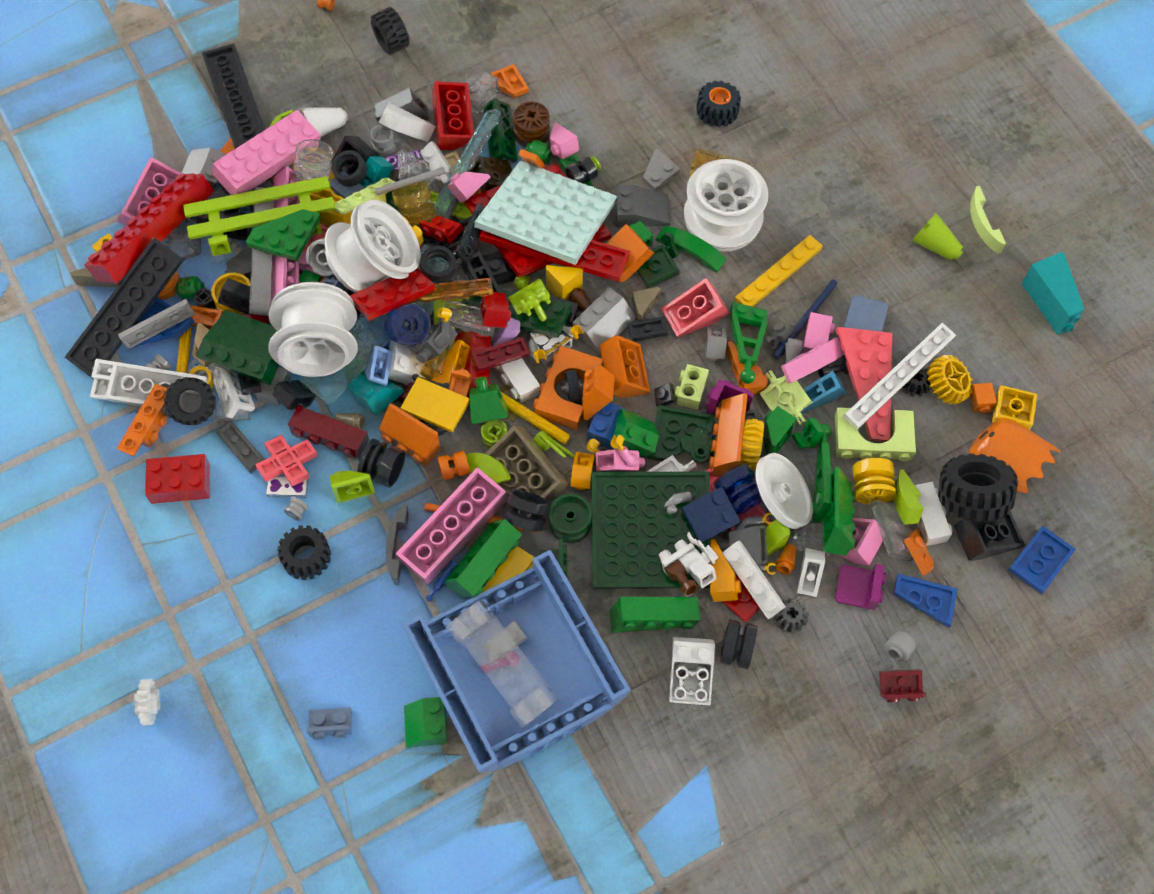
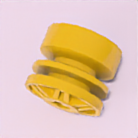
(874, 480)

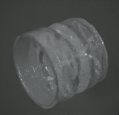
(312, 160)

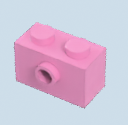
(817, 331)

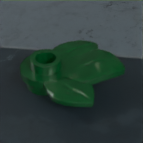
(698, 442)

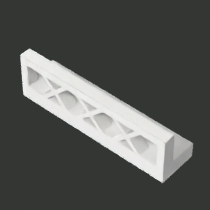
(228, 393)

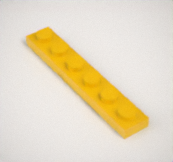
(779, 272)

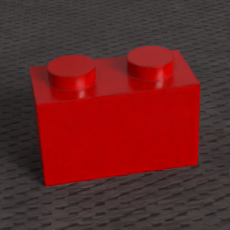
(495, 310)

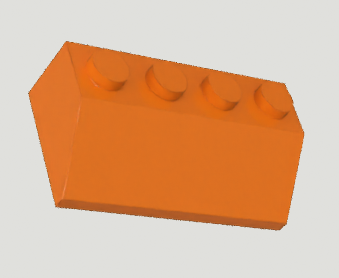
(728, 435)

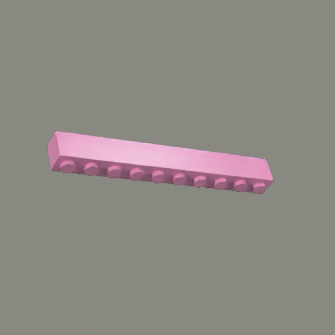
(284, 271)

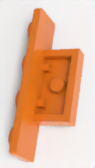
(146, 423)

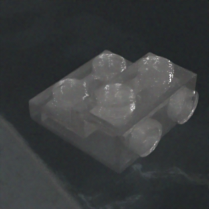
(411, 165)

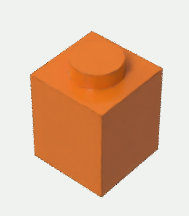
(983, 397)

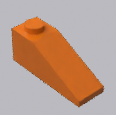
(760, 381)

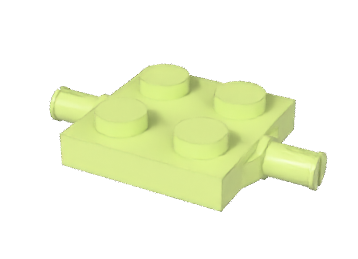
(787, 396)

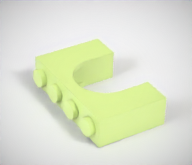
(852, 445)

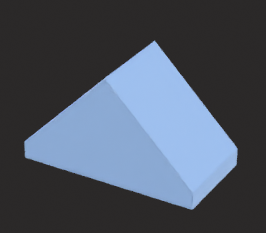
(378, 365)

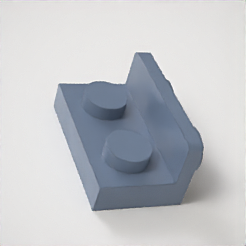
(330, 722)

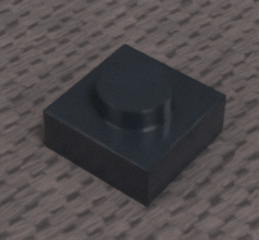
(664, 395)

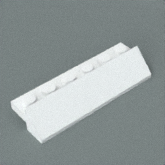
(133, 383)

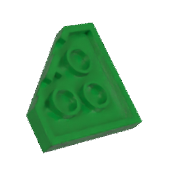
(285, 235)

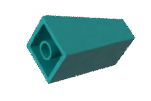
(1055, 292)

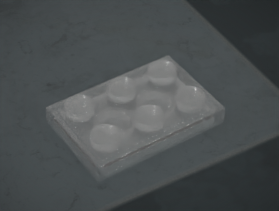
(467, 318)
(892, 530)

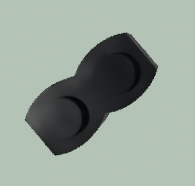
(293, 394)

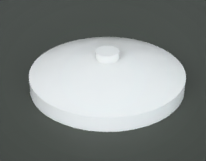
(784, 491)

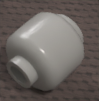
(900, 646)

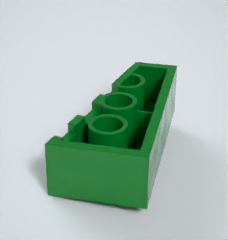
(653, 613)

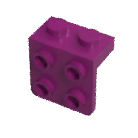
(725, 390)
(860, 586)

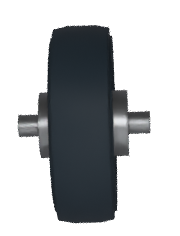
(573, 386)

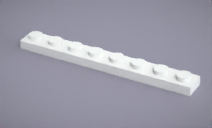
(899, 376)

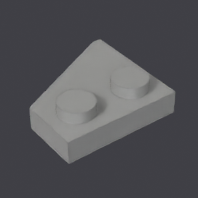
(659, 171)

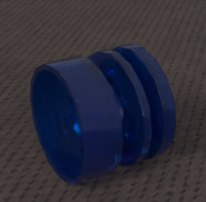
(417, 328)
(740, 488)

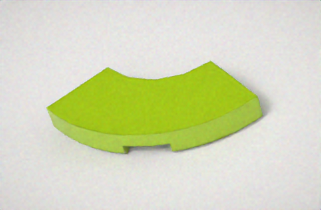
(489, 465)

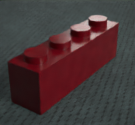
(328, 432)

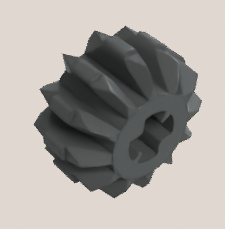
(797, 612)

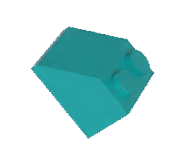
(373, 395)

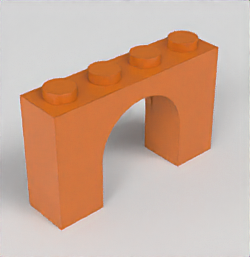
(549, 404)

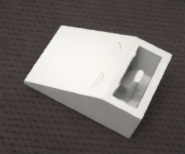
(691, 670)

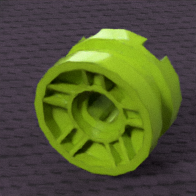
(493, 426)

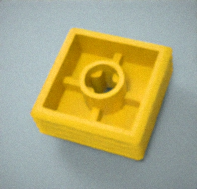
(1022, 401)

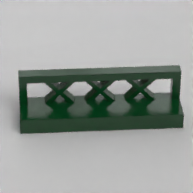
(497, 140)

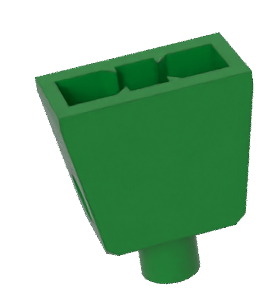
(486, 402)

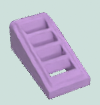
(508, 333)

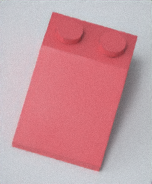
(695, 309)

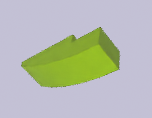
(907, 499)

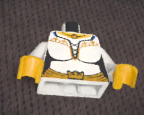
(543, 346)

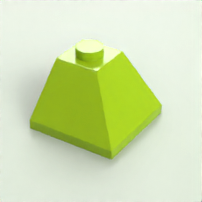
(351, 485)

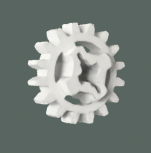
(147, 702)

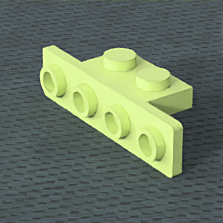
(369, 193)

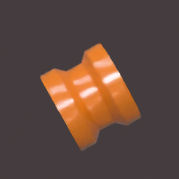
(329, 4)

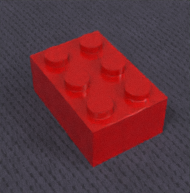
(177, 478)

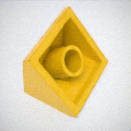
(563, 280)

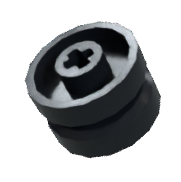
(526, 510)
(739, 644)

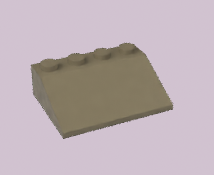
(527, 465)

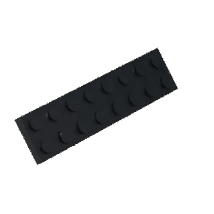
(233, 94)
(125, 306)

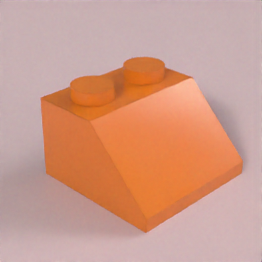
(597, 390)

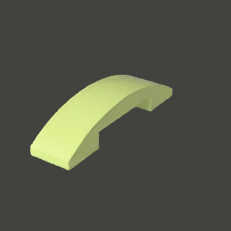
(991, 237)

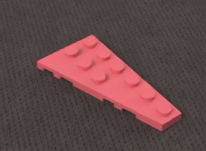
(868, 362)

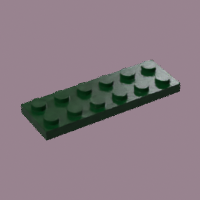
(556, 313)

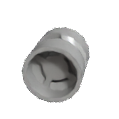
(382, 140)

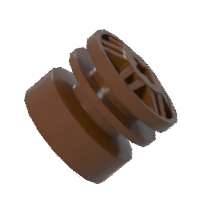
(531, 123)

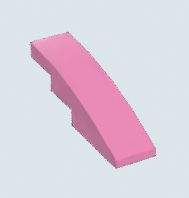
(812, 360)

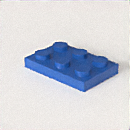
(1041, 559)

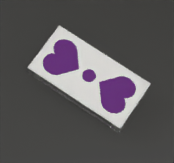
(281, 488)

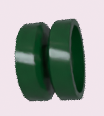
(570, 518)

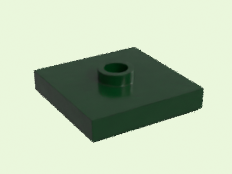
(658, 268)

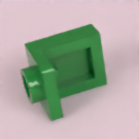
(810, 435)

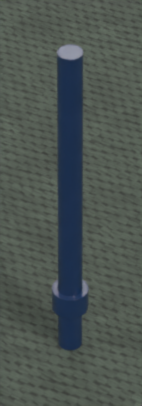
(803, 321)

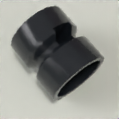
(582, 171)

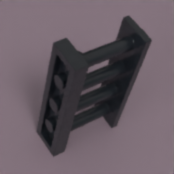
(469, 237)

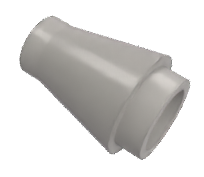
(793, 348)

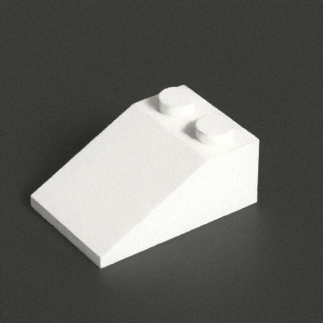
(403, 363)

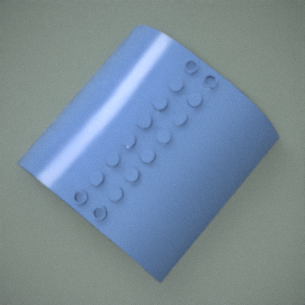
(559, 646)

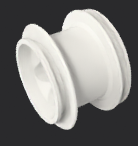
(735, 204)
(371, 247)
(312, 329)

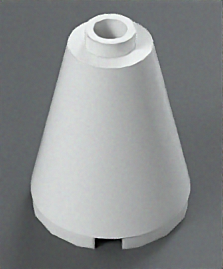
(325, 119)
(317, 258)

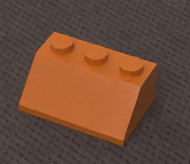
(627, 363)
(409, 435)

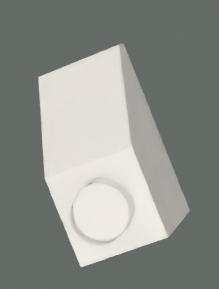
(811, 572)

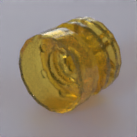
(415, 202)

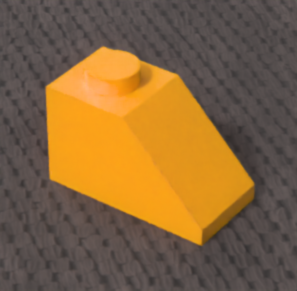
(582, 470)

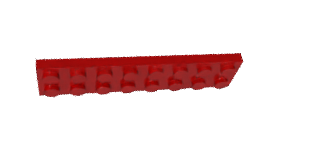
(597, 258)

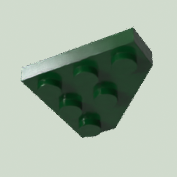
(674, 423)

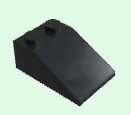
(989, 538)

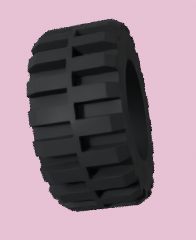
(977, 487)

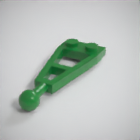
(751, 316)
(823, 484)

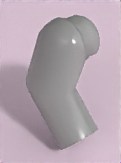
(670, 505)

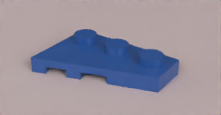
(928, 597)

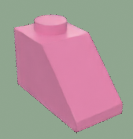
(563, 142)
(466, 184)

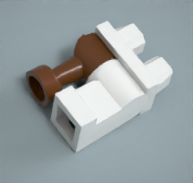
(686, 561)

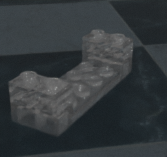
(503, 662)

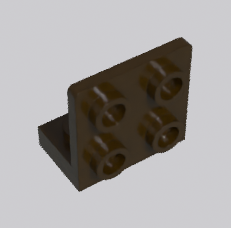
(496, 168)

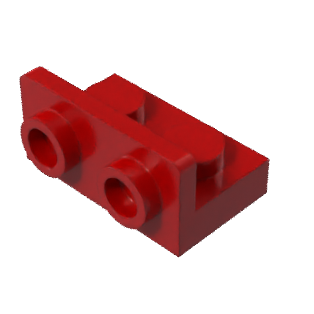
(441, 229)

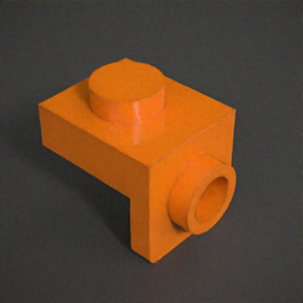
(461, 382)

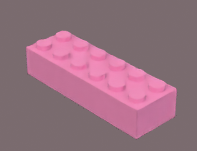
(263, 154)
(452, 526)

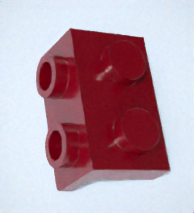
(901, 685)

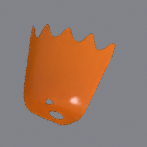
(1016, 447)

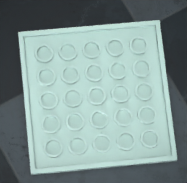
(546, 212)

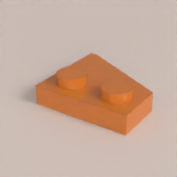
(511, 81)
(919, 551)

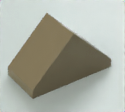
(644, 301)

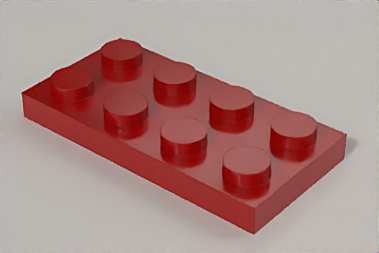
(391, 294)

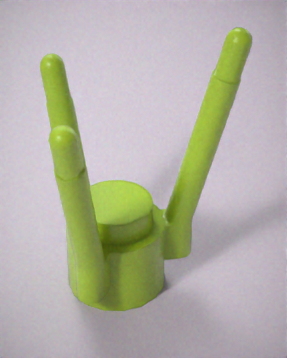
(546, 442)

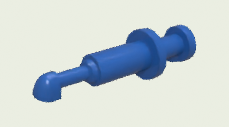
(439, 583)

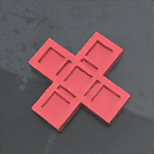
(286, 460)

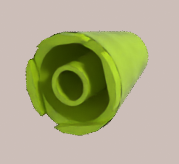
(939, 239)

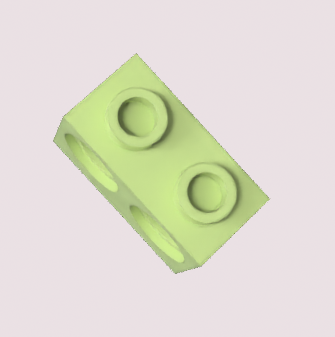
(694, 387)

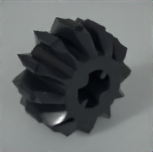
(918, 383)

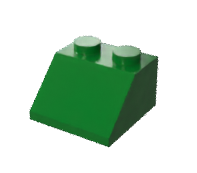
(777, 429)
(638, 433)
(425, 723)

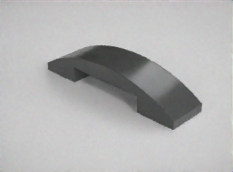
(398, 523)

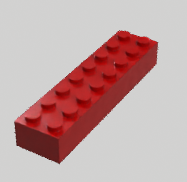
(153, 221)

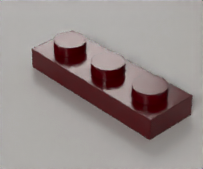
(500, 354)

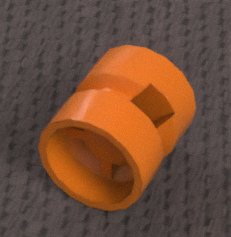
(460, 464)

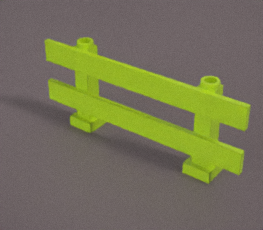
(216, 226)

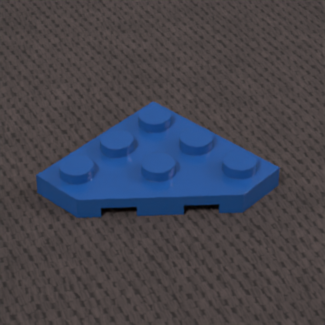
(174, 331)

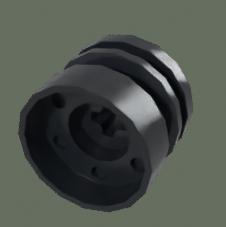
(382, 462)

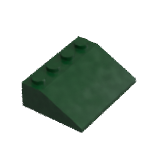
(240, 347)

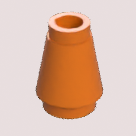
(786, 560)

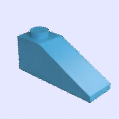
(824, 391)

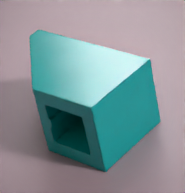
(377, 169)

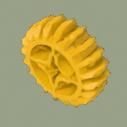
(950, 379)
(752, 442)

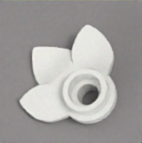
(707, 552)

